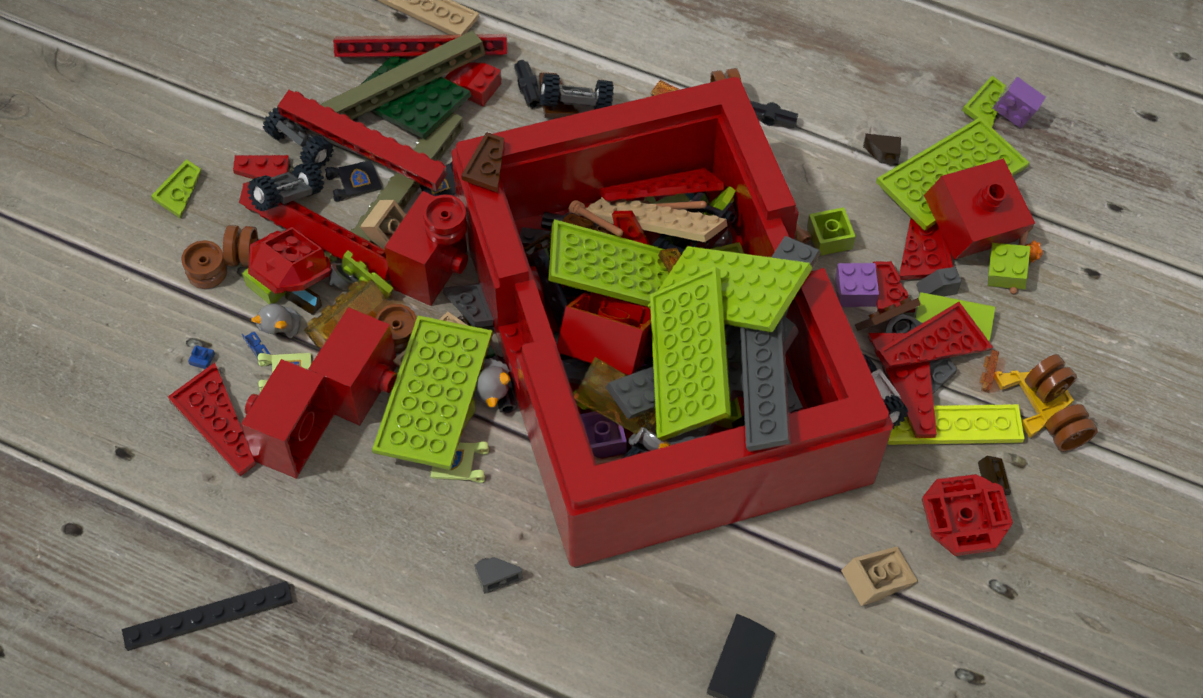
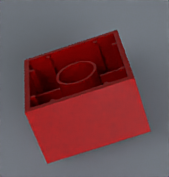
(978, 208)
(416, 262)
(608, 330)
(357, 364)
(287, 418)

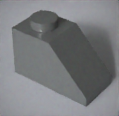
(941, 282)
(496, 573)

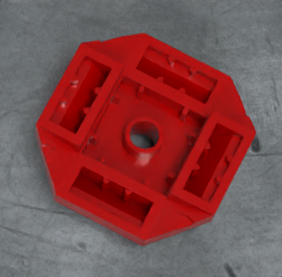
(287, 261)
(978, 500)

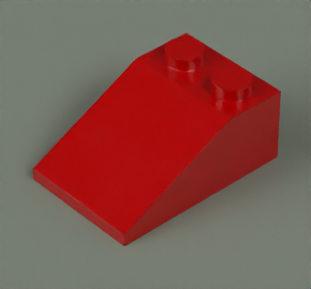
(479, 79)

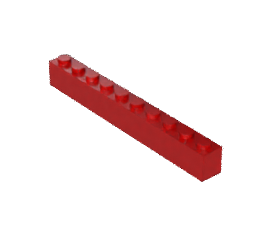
(408, 45)
(362, 140)
(323, 233)

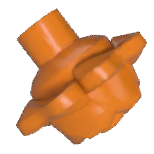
(1035, 251)

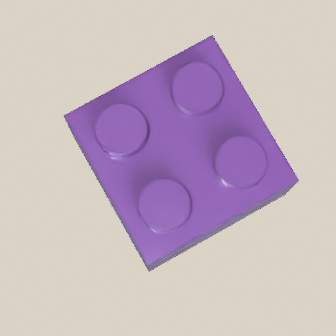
(1019, 102)
(857, 284)
(604, 435)

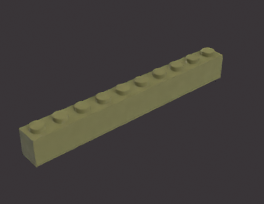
(407, 76)
(402, 188)

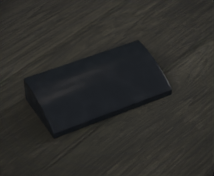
(741, 659)

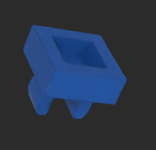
(201, 357)

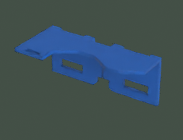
(256, 347)

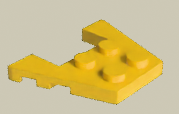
(1044, 410)

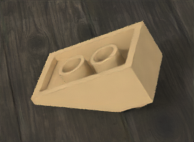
(383, 222)
(878, 575)

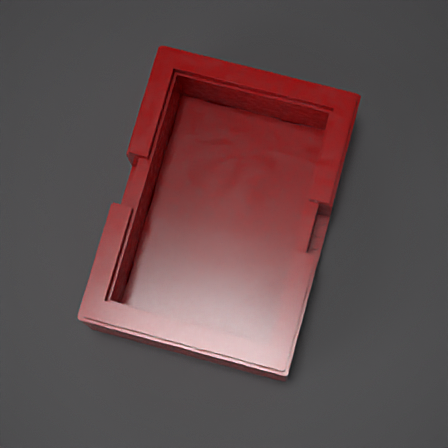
(703, 480)

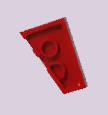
(259, 165)
(630, 226)
(889, 286)

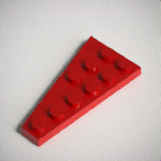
(669, 185)
(924, 252)
(940, 337)
(913, 386)
(210, 412)

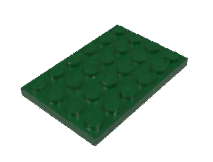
(423, 107)

